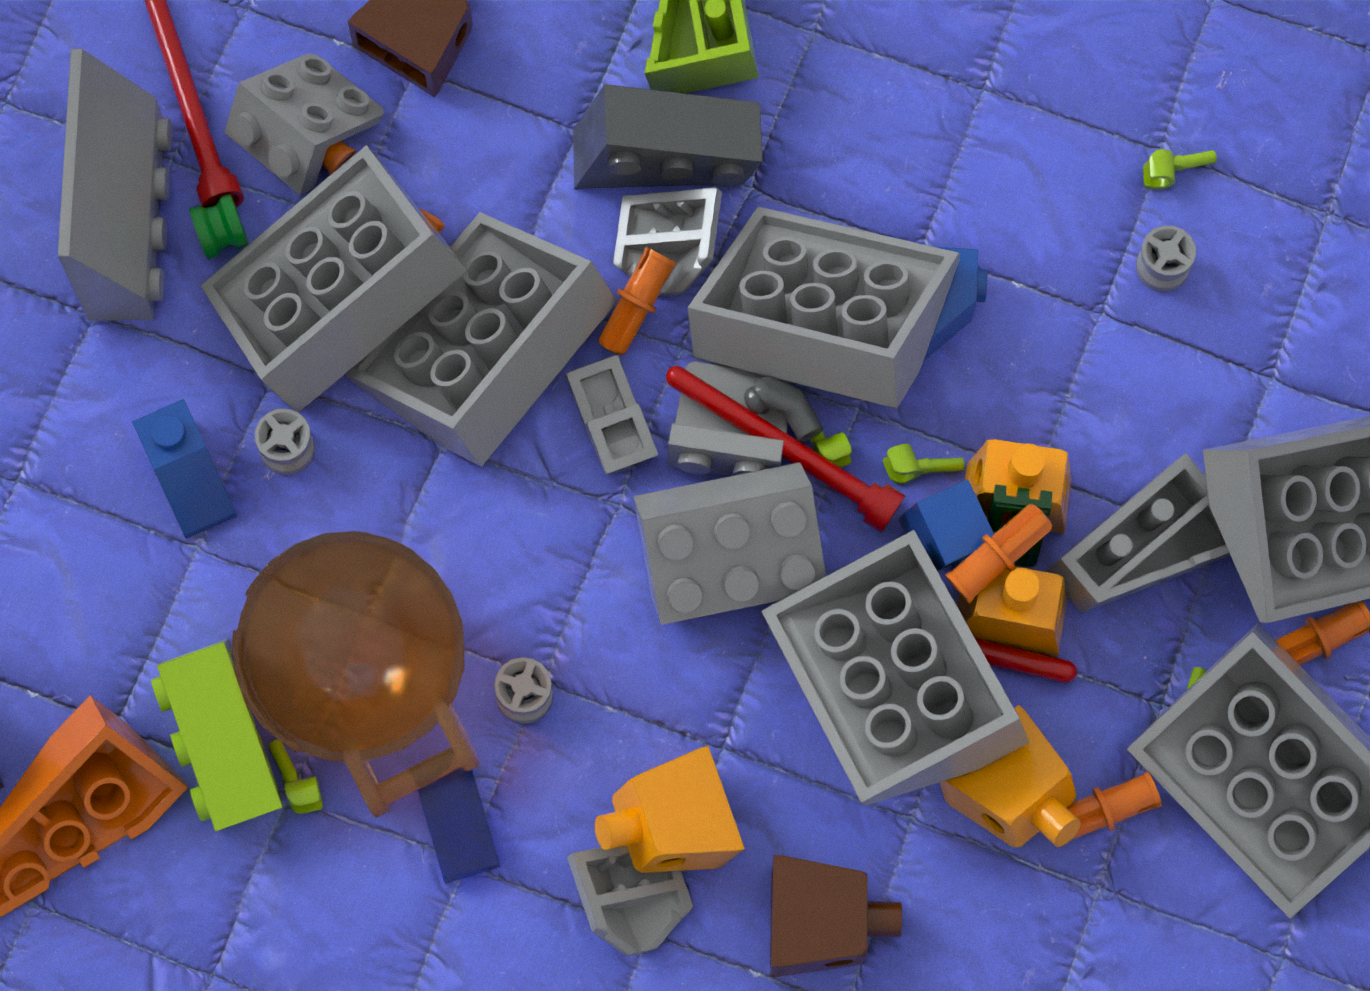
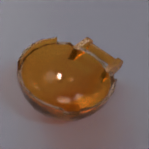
(355, 657)

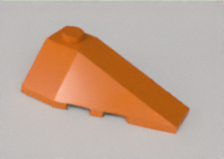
(78, 798)

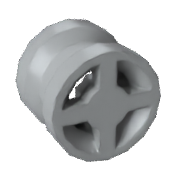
(1169, 246)
(279, 430)
(526, 679)

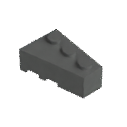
(665, 140)

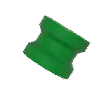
(219, 226)

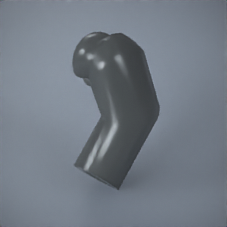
(787, 399)

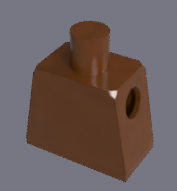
(413, 37)
(823, 917)

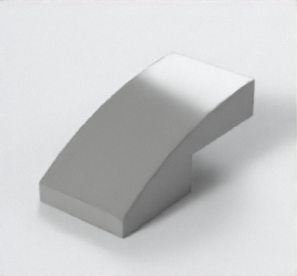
(611, 415)

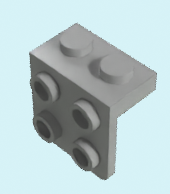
(295, 115)
(709, 444)

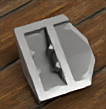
(674, 225)
(628, 906)

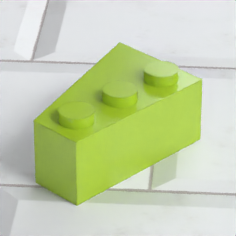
(700, 46)
(217, 736)

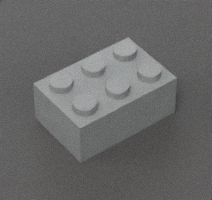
(730, 542)

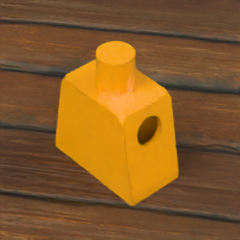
(1022, 467)
(1019, 611)
(1019, 793)
(673, 817)

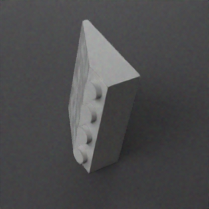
(113, 192)
(331, 280)
(823, 306)
(489, 340)
(1296, 516)
(895, 673)
(1266, 769)

